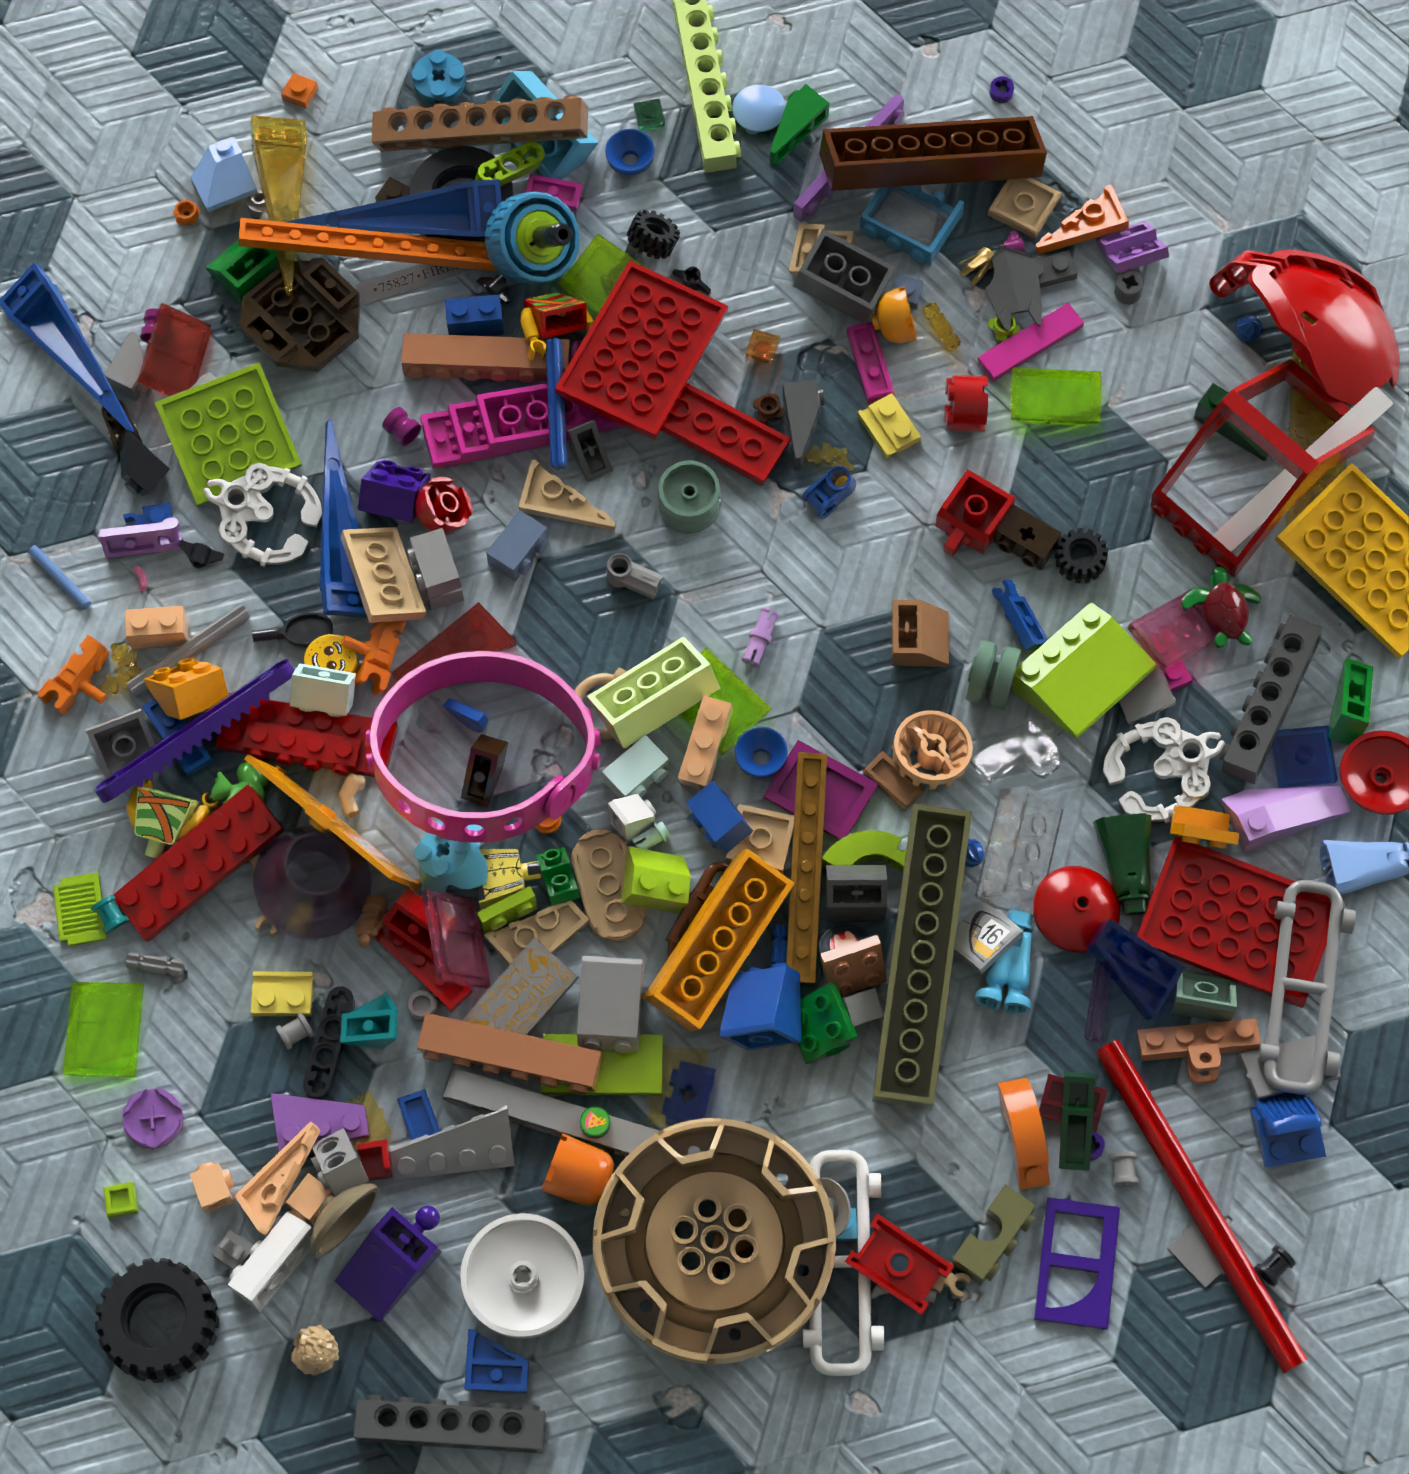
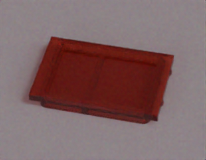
(174, 351)

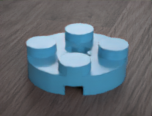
(438, 63)

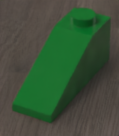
(801, 116)
(1351, 703)

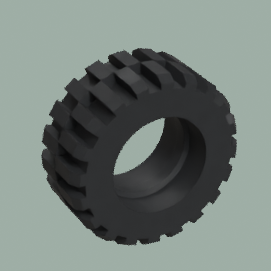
(132, 1289)

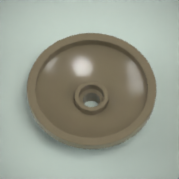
(340, 1217)

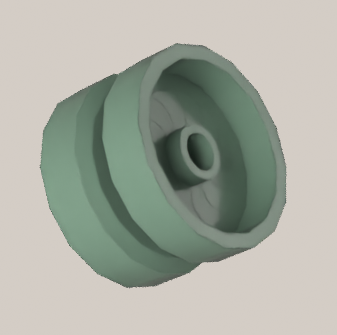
(689, 496)
(991, 674)

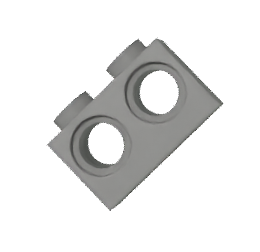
(338, 1163)

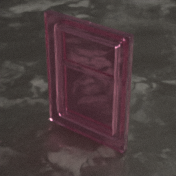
(456, 939)

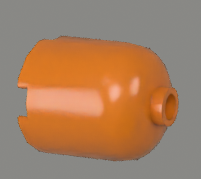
(578, 1172)

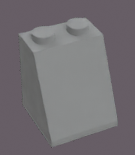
(610, 1004)

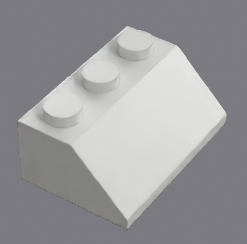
(272, 1261)

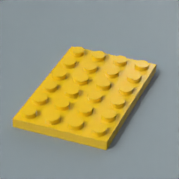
(1359, 552)

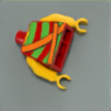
(552, 316)

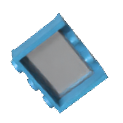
(911, 220)

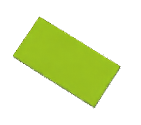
(622, 1073)

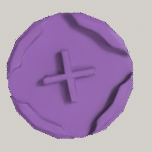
(152, 1118)

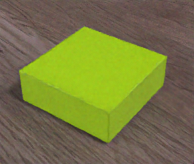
(120, 1200)

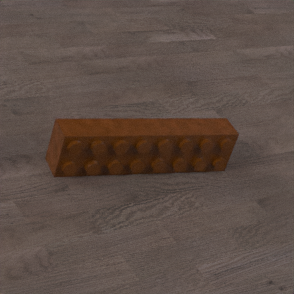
(932, 153)

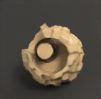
(314, 1350)

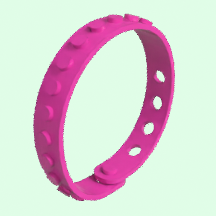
(483, 667)

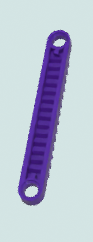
(194, 731)

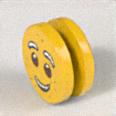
(328, 653)

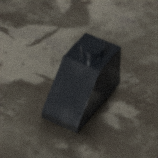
(139, 465)

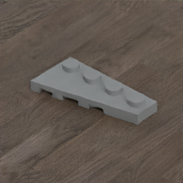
(470, 1146)

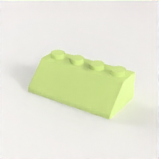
(654, 692)

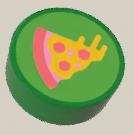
(595, 1122)

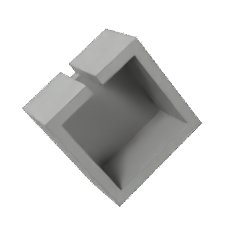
(435, 569)

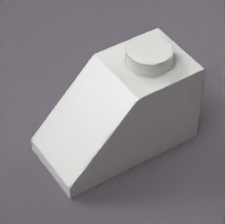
(631, 816)

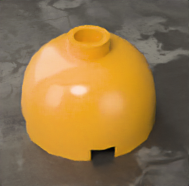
(895, 317)

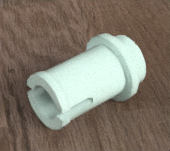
(652, 836)

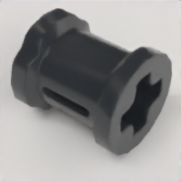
(1275, 1265)

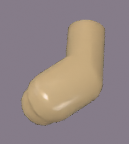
(347, 794)

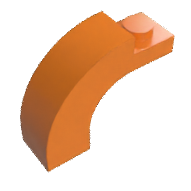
(1026, 1133)

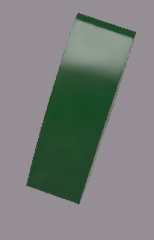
(1076, 1121)

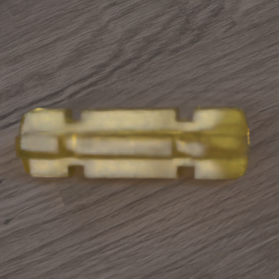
(941, 326)

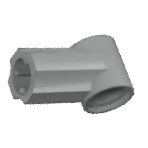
(635, 578)

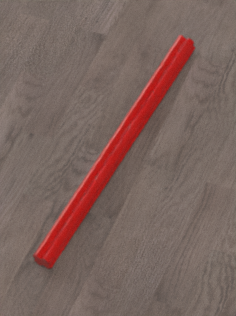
(1202, 1207)

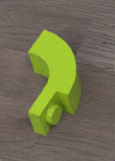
(865, 847)

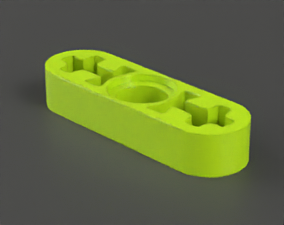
(515, 156)

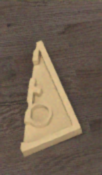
(551, 498)

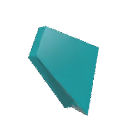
(371, 1024)

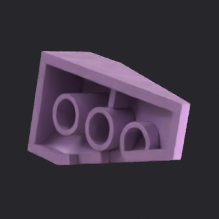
(1276, 813)

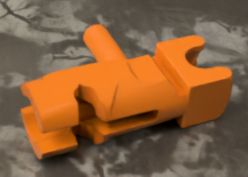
(377, 654)
(76, 677)

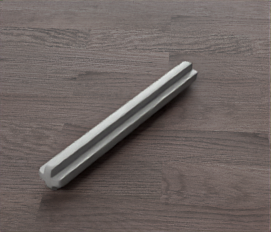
(192, 646)

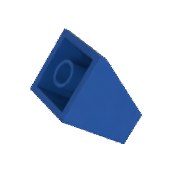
(763, 1008)

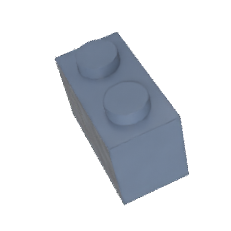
(517, 546)

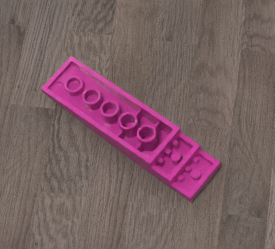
(498, 425)

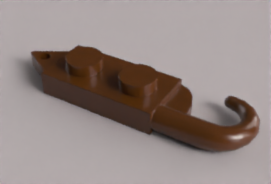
(696, 900)

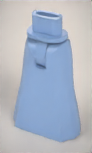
(1362, 863)

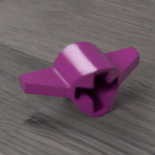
(1014, 242)

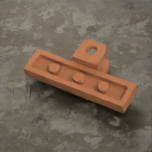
(1199, 1044)

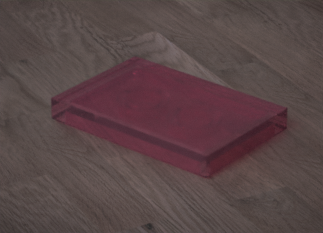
(1173, 633)

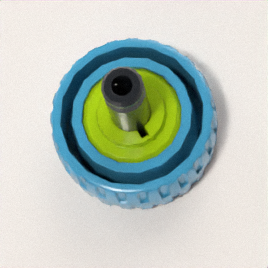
(532, 238)

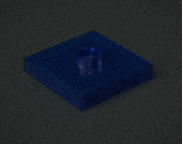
(1304, 757)

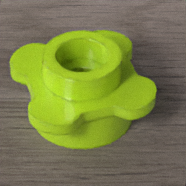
(1002, 334)

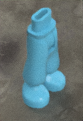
(1010, 970)

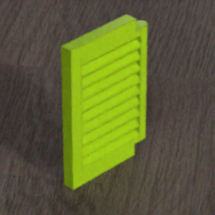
(73, 909)

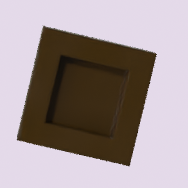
(391, 190)

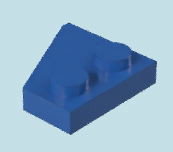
(494, 1367)

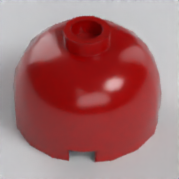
(443, 506)

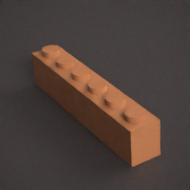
(474, 358)
(510, 1052)

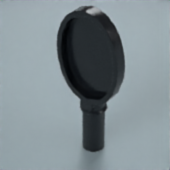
(298, 630)

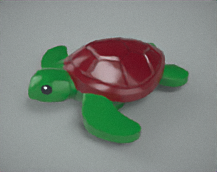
(1224, 607)

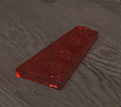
(469, 633)

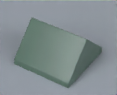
(1204, 997)

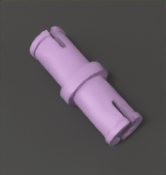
(760, 637)

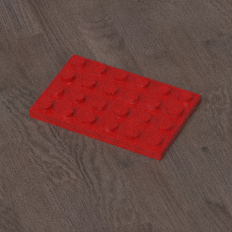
(641, 350)
(1223, 920)

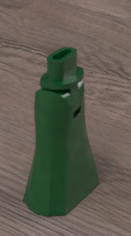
(1127, 855)

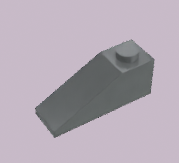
(802, 412)

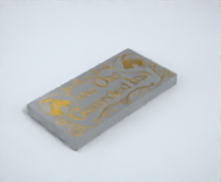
(524, 992)

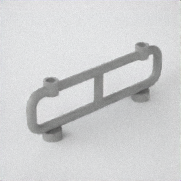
(1340, 920)

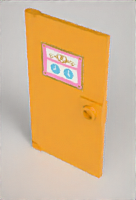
(325, 819)

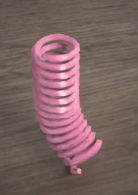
(143, 581)

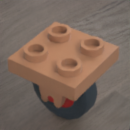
(851, 958)

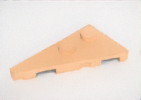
(271, 1185)

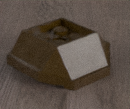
(316, 294)

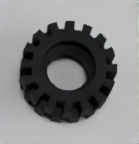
(653, 234)
(1083, 540)

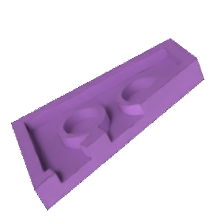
(294, 1113)

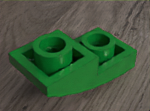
(558, 876)

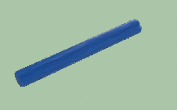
(556, 405)

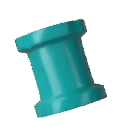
(109, 913)

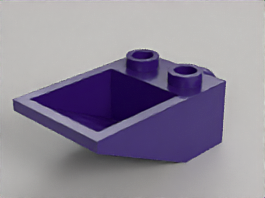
(387, 1266)

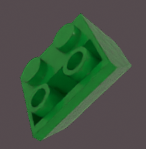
(243, 268)

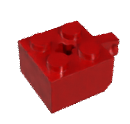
(973, 513)

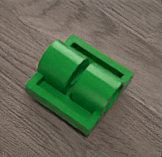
(824, 1024)

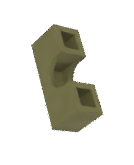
(980, 1258)

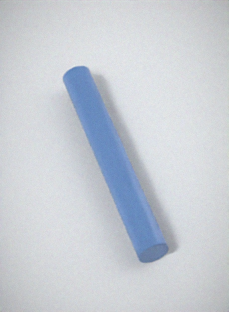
(59, 577)

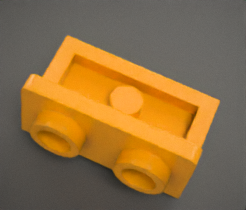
(1202, 824)

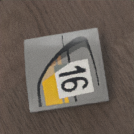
(985, 937)

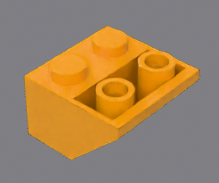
(187, 687)

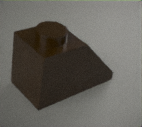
(484, 769)

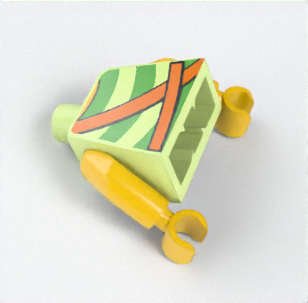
(164, 816)

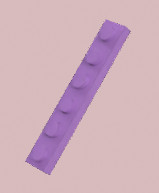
(810, 199)

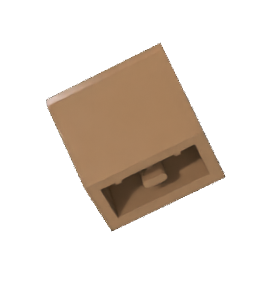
(919, 634)

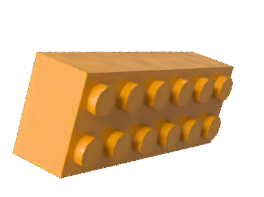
(718, 940)

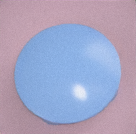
(758, 108)

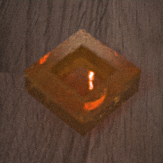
(762, 346)

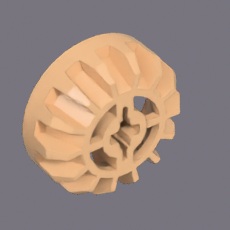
(930, 736)

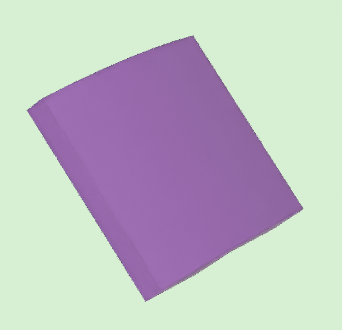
(1132, 247)

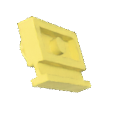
(889, 426)
(282, 993)

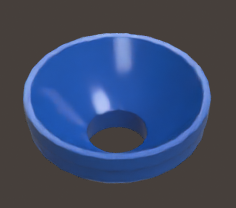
(629, 142)
(758, 740)

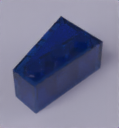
(1135, 967)

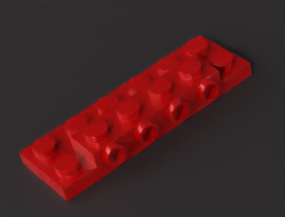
(304, 738)

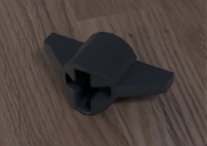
(692, 278)
(495, 286)
(200, 554)

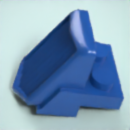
(1287, 1129)

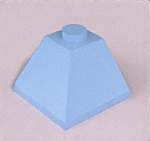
(223, 175)

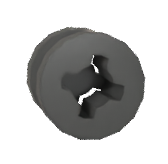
(1131, 293)

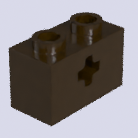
(1020, 525)

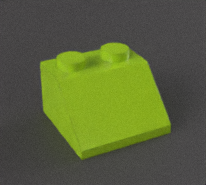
(655, 880)

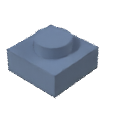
(913, 288)

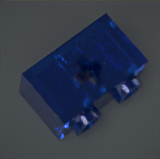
(690, 1078)

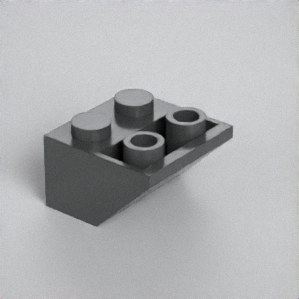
(856, 893)

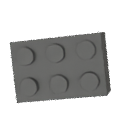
(844, 276)

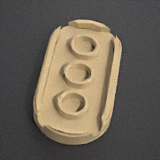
(599, 873)

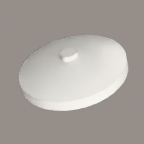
(522, 1276)

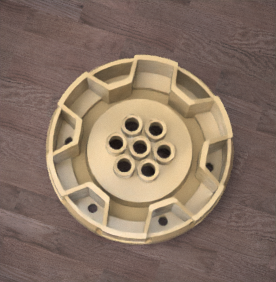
(693, 1308)

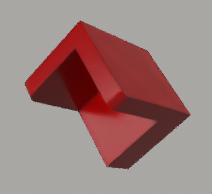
(376, 1159)

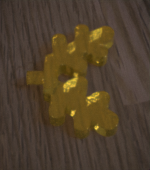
(828, 454)
(122, 678)

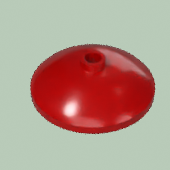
(1377, 755)
(1062, 918)

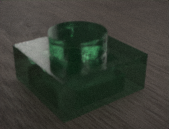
(649, 114)

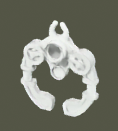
(260, 479)
(1172, 763)

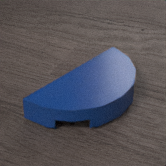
(467, 715)

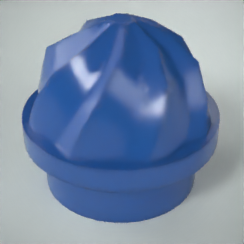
(1248, 328)
(974, 853)

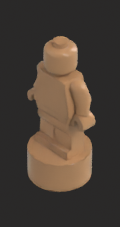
(368, 928)

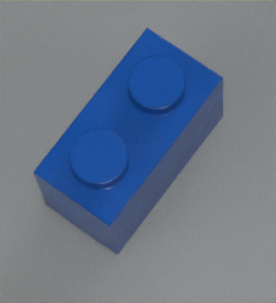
(475, 316)
(719, 817)

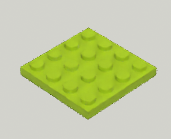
(226, 429)

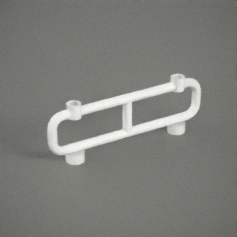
(870, 1337)

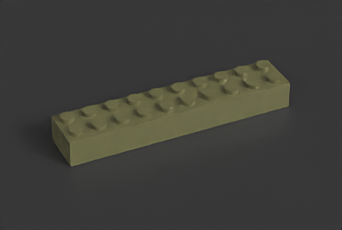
(922, 957)

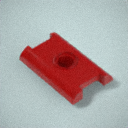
(909, 1285)

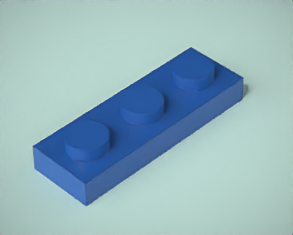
(168, 725)

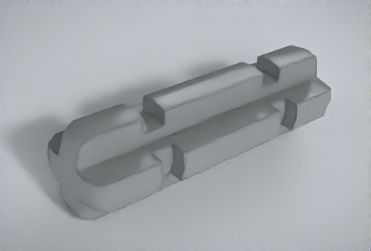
(155, 965)

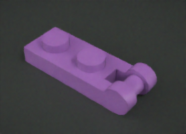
(141, 538)

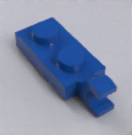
(1020, 616)

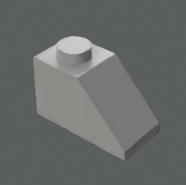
(125, 369)

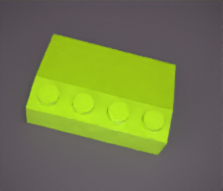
(1082, 671)

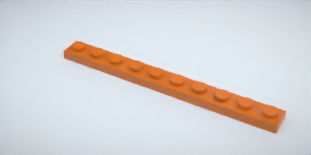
(364, 244)

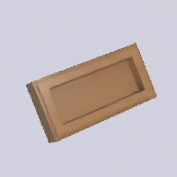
(897, 788)

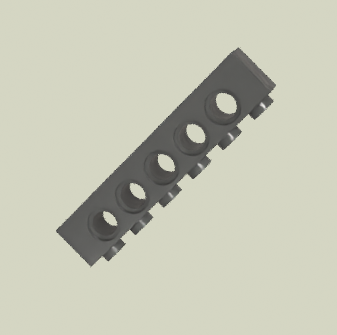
(1249, 763)
(527, 1440)

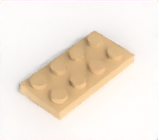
(383, 574)

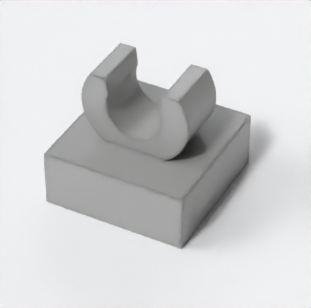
(232, 1250)

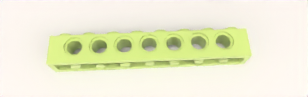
(715, 154)

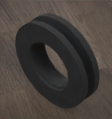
(450, 165)

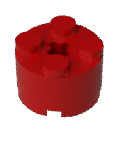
(967, 403)

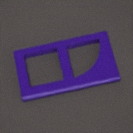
(1094, 1308)

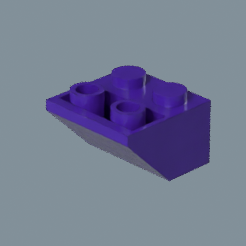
(391, 490)

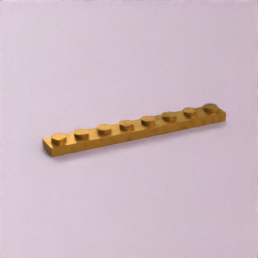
(806, 865)

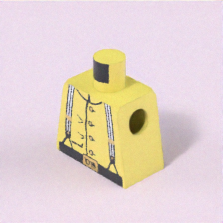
(504, 875)

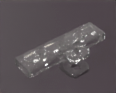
(1026, 742)

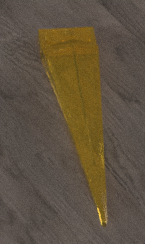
(279, 161)

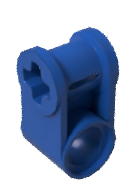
(828, 492)

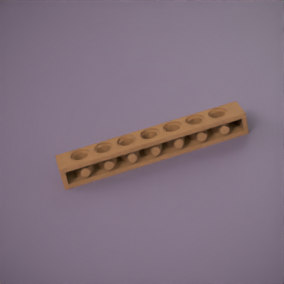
(570, 126)

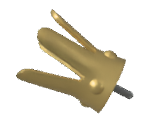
(981, 259)

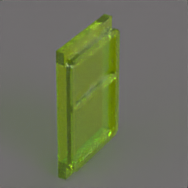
(1056, 396)

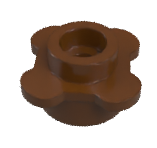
(768, 400)

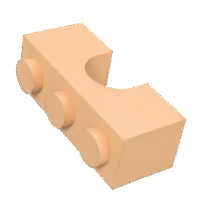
(704, 742)

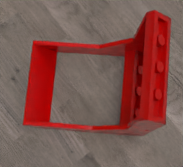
(1270, 439)

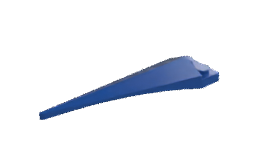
(442, 211)
(45, 317)
(337, 581)

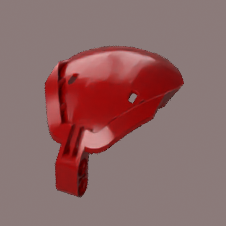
(1350, 342)

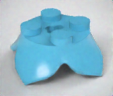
(450, 862)

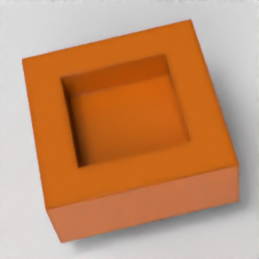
(299, 90)

